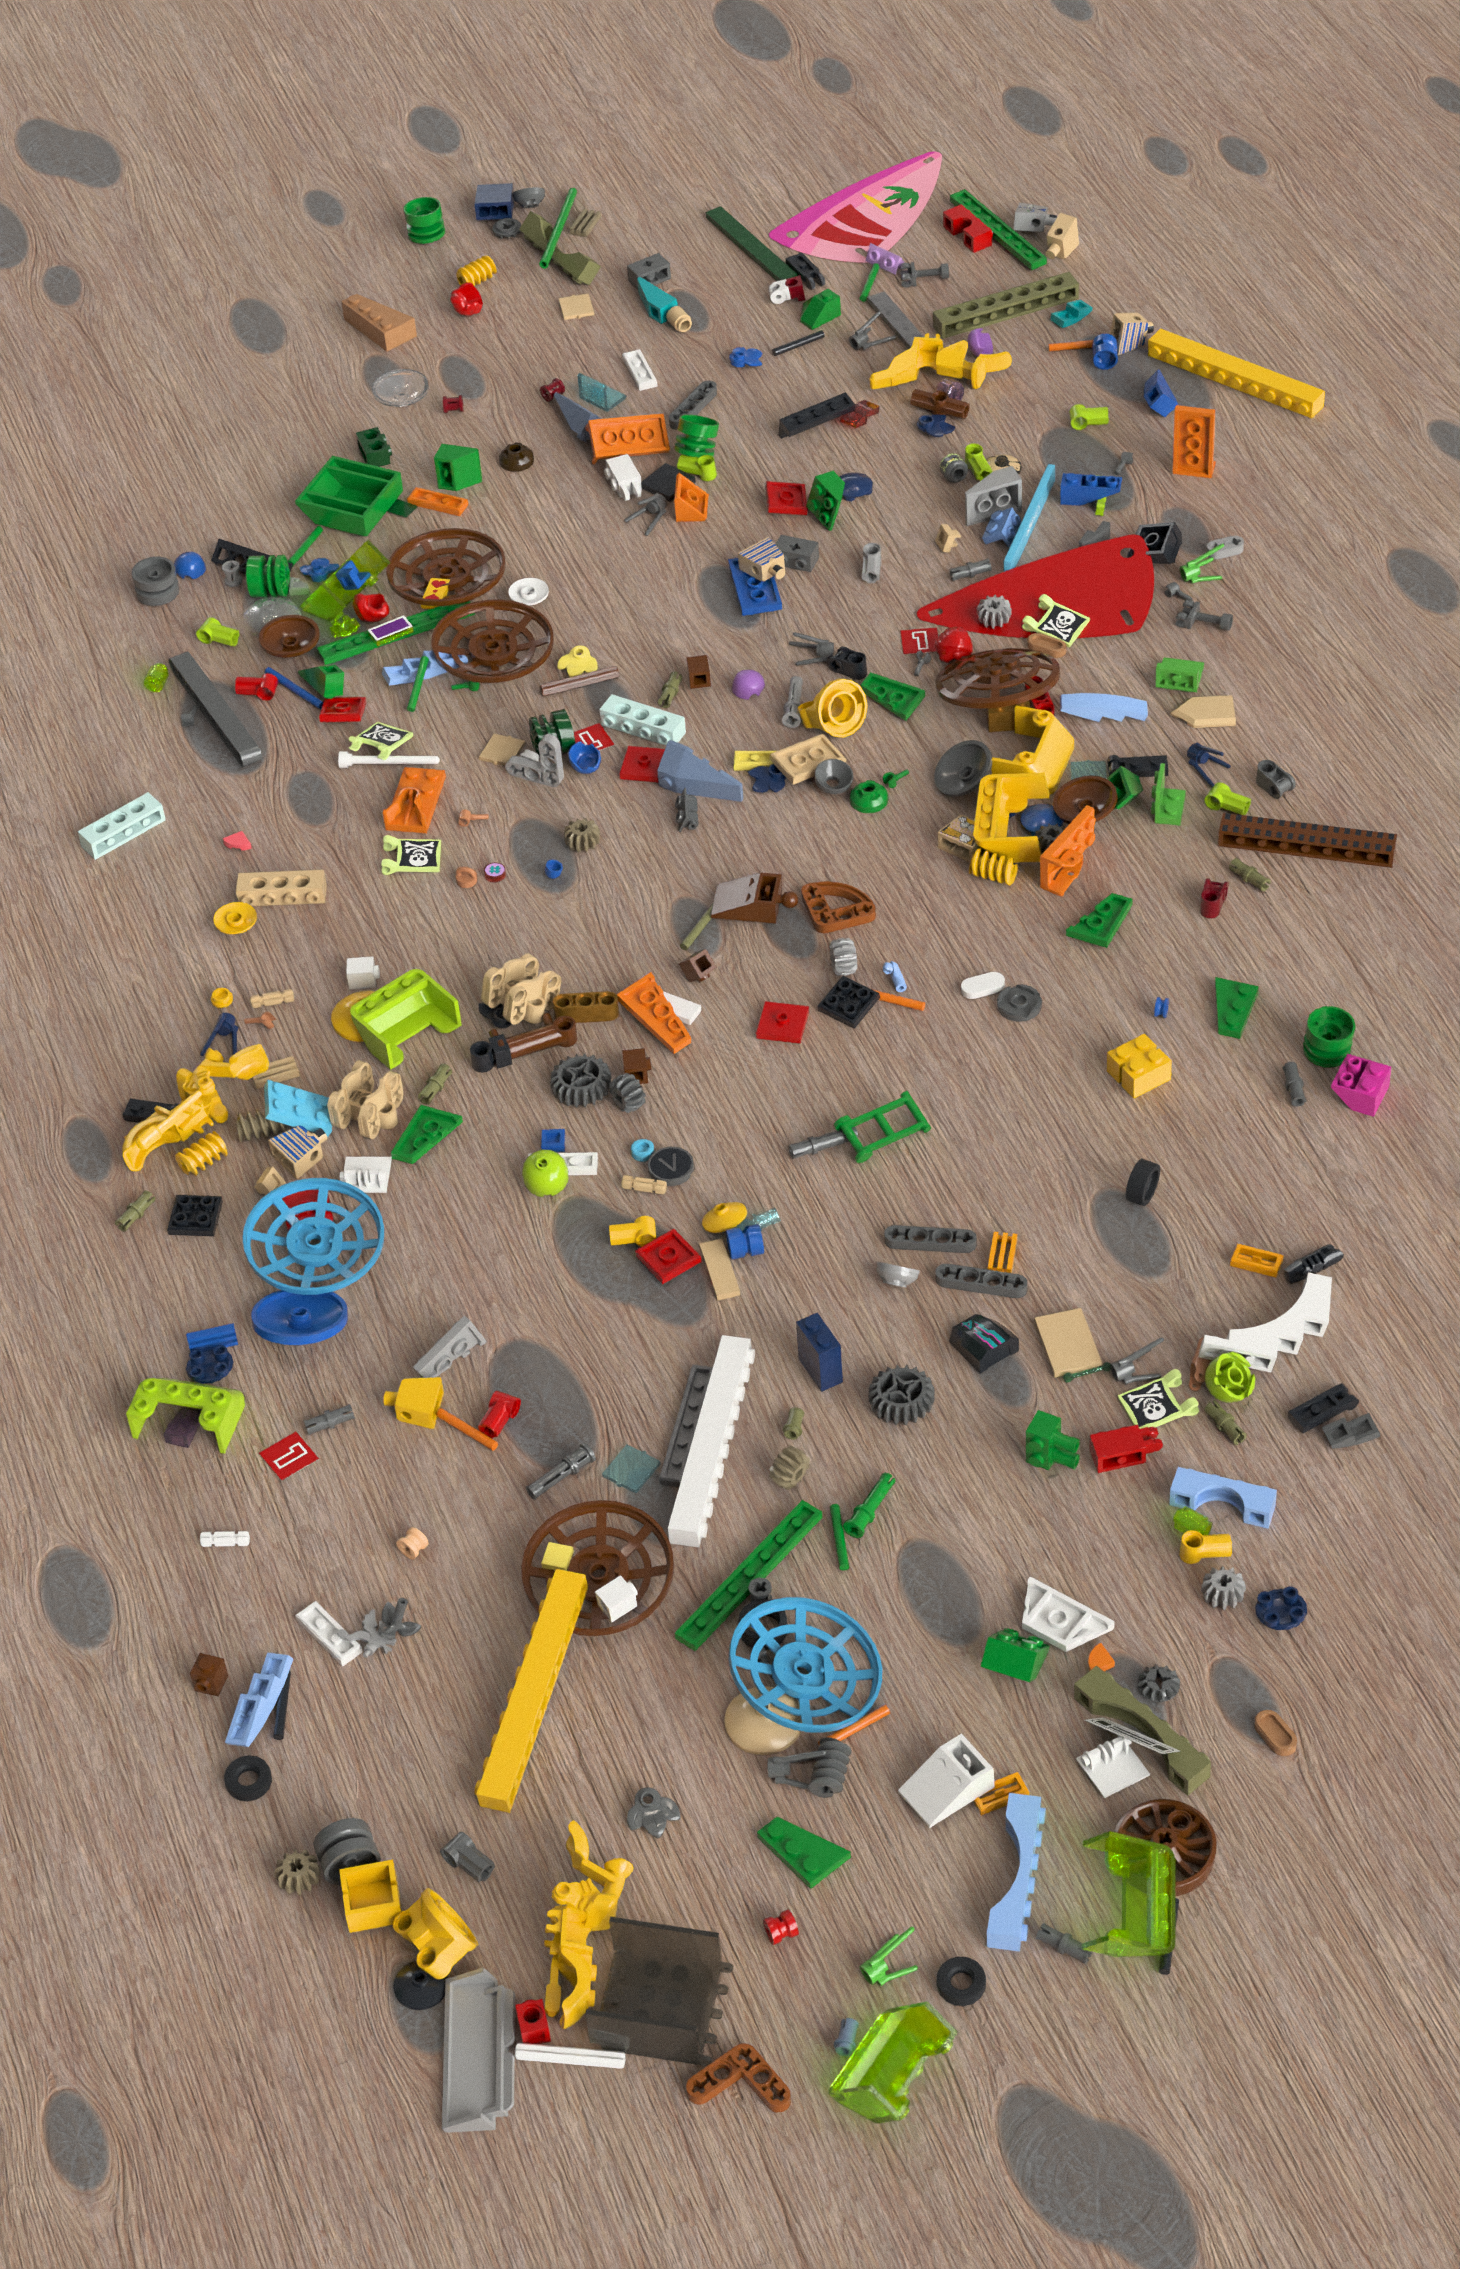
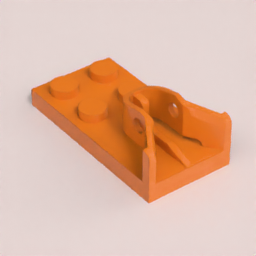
(628, 436)
(1194, 441)
(414, 800)
(1066, 853)

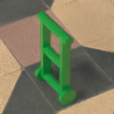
(864, 1153)

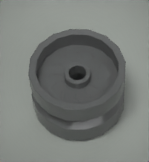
(155, 581)
(344, 1846)

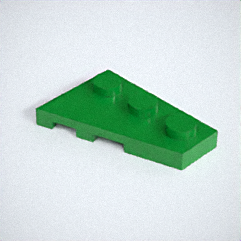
(893, 695)
(1103, 922)
(1233, 1006)
(424, 1132)
(802, 1851)

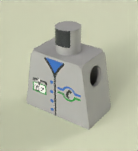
(1027, 215)

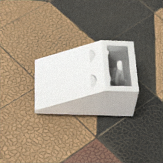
(948, 1781)

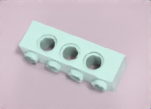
(642, 720)
(121, 825)

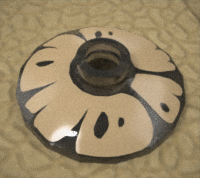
(1002, 461)

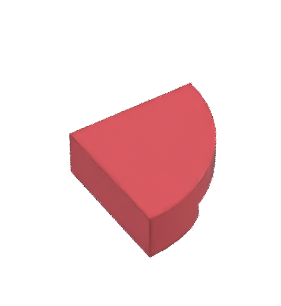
(237, 840)

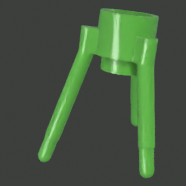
(1191, 569)
(875, 1967)

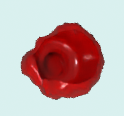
(466, 300)
(370, 607)
(953, 644)

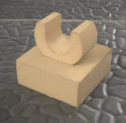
(946, 537)
(269, 1181)

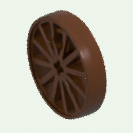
(1175, 1838)

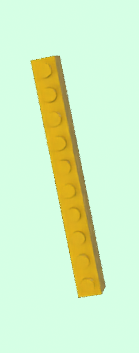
(1236, 373)
(532, 1691)

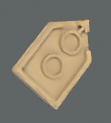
(1207, 711)

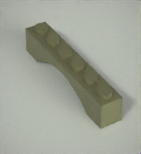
(576, 264)
(1105, 1697)

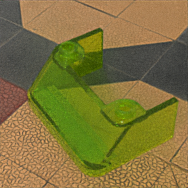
(332, 598)
(1146, 1896)

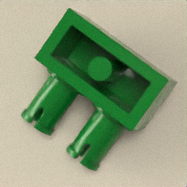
(1048, 1445)

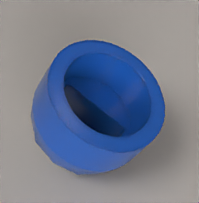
(553, 869)

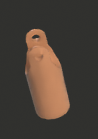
(1198, 1369)

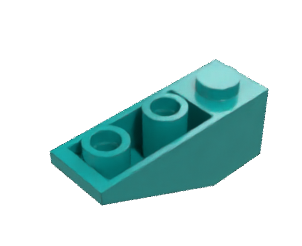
(655, 300)

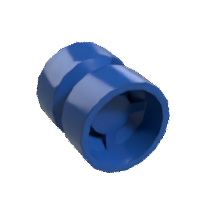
(1105, 351)
(744, 1241)

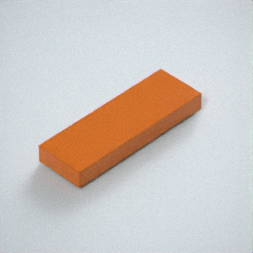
(437, 501)

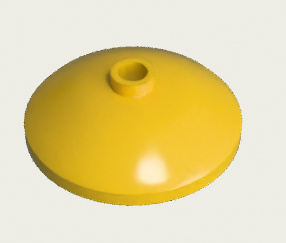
(342, 1019)

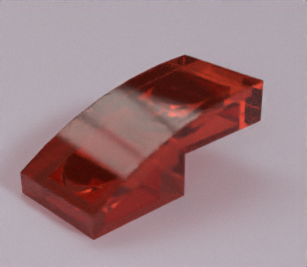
(860, 414)

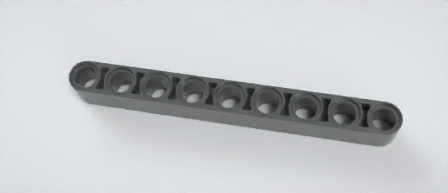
(215, 709)

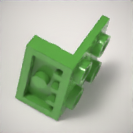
(1179, 674)
(1168, 802)

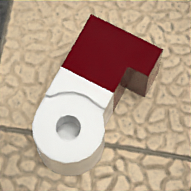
(787, 290)

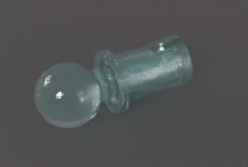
(764, 1219)

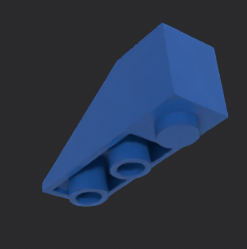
(1159, 394)
(1083, 489)

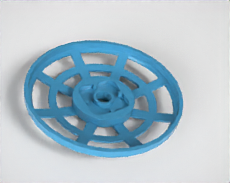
(313, 1228)
(805, 1655)

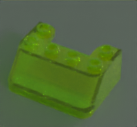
(889, 2059)

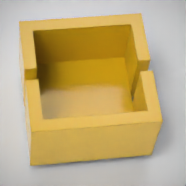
(1139, 1065)
(372, 1894)

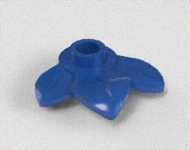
(742, 356)
(319, 569)

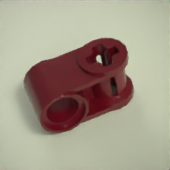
(1213, 898)

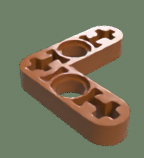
(737, 2070)

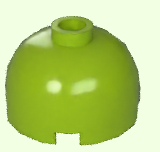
(545, 1173)
(1229, 1378)

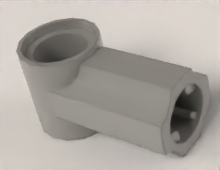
(871, 562)

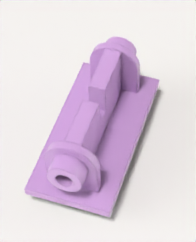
(885, 259)

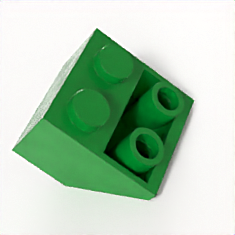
(457, 467)
(826, 498)
(1014, 1654)

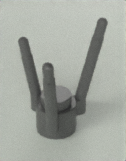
(860, 338)
(656, 504)
(824, 648)
(1124, 1367)
(781, 1766)

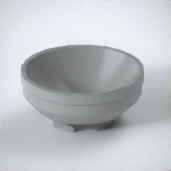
(896, 1274)

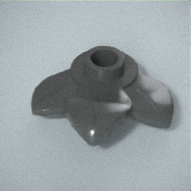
(653, 1815)

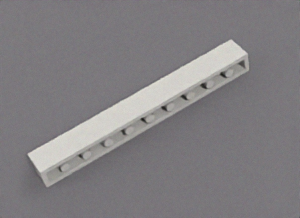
(710, 1442)

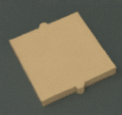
(576, 306)
(501, 749)

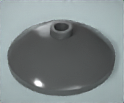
(963, 768)

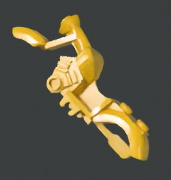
(198, 1103)
(584, 1912)

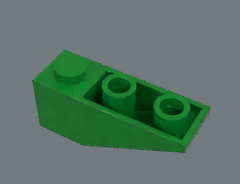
(325, 679)

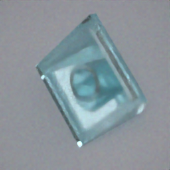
(598, 393)

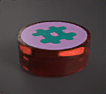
(494, 872)

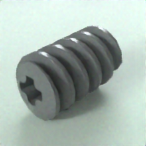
(830, 1768)

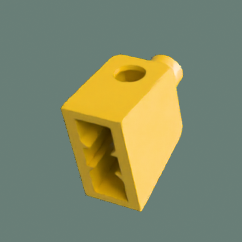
(417, 1401)

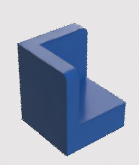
(350, 576)

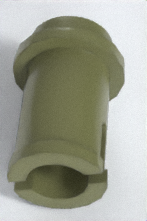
(792, 1428)

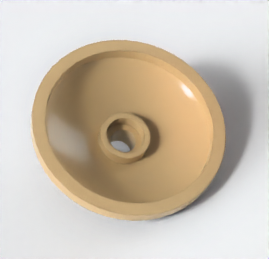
(755, 1732)

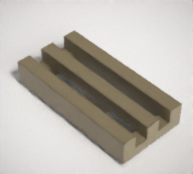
(582, 222)

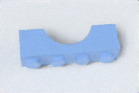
(1195, 1488)

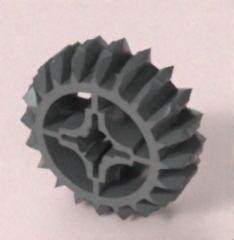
(580, 1080)
(901, 1394)

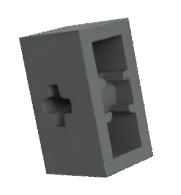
(652, 269)
(798, 552)

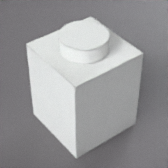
(362, 973)
(616, 1598)

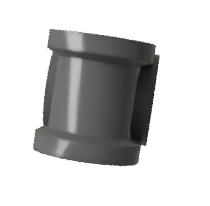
(1273, 779)

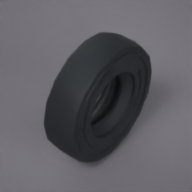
(242, 1765)
(957, 1996)

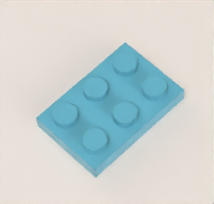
(296, 1107)

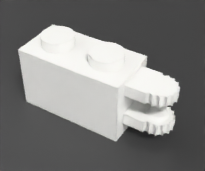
(623, 476)

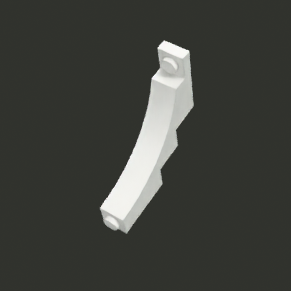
(1283, 1334)

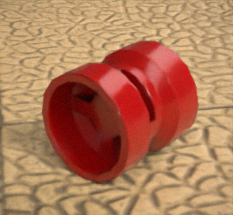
(780, 1927)

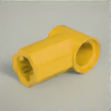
(639, 1232)
(1198, 1546)

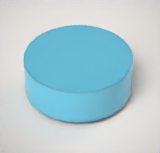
(642, 1150)

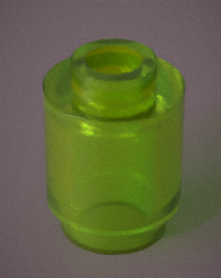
(156, 677)
(1189, 1519)

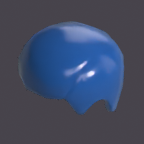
(190, 565)
(584, 758)

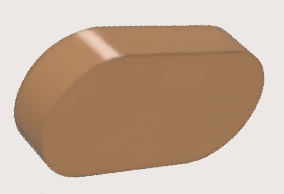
(1047, 644)
(1275, 1733)

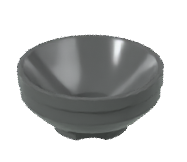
(529, 197)
(835, 770)

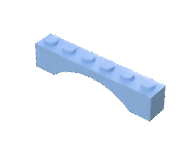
(1007, 1917)

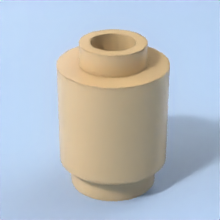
(679, 319)

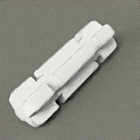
(224, 1538)

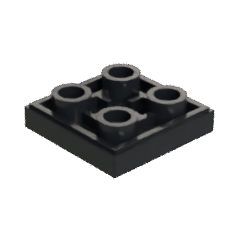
(848, 1002)
(195, 1215)

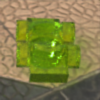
(345, 628)

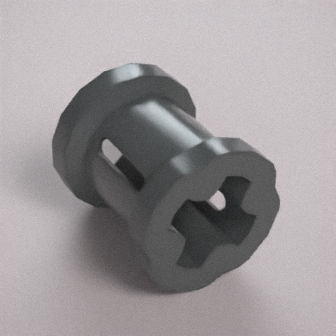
(760, 1589)

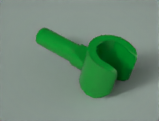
(473, 686)
(891, 778)

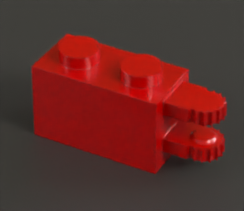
(1123, 1447)

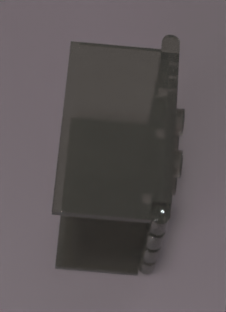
(660, 1992)

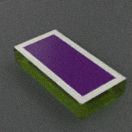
(390, 630)

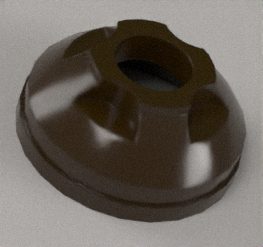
(518, 460)

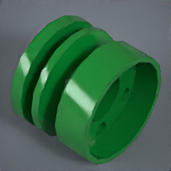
(424, 220)
(696, 434)
(267, 576)
(1328, 1036)

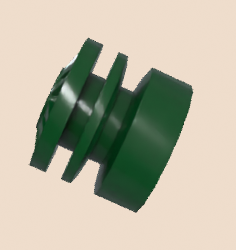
(558, 726)

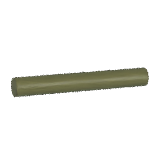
(697, 929)

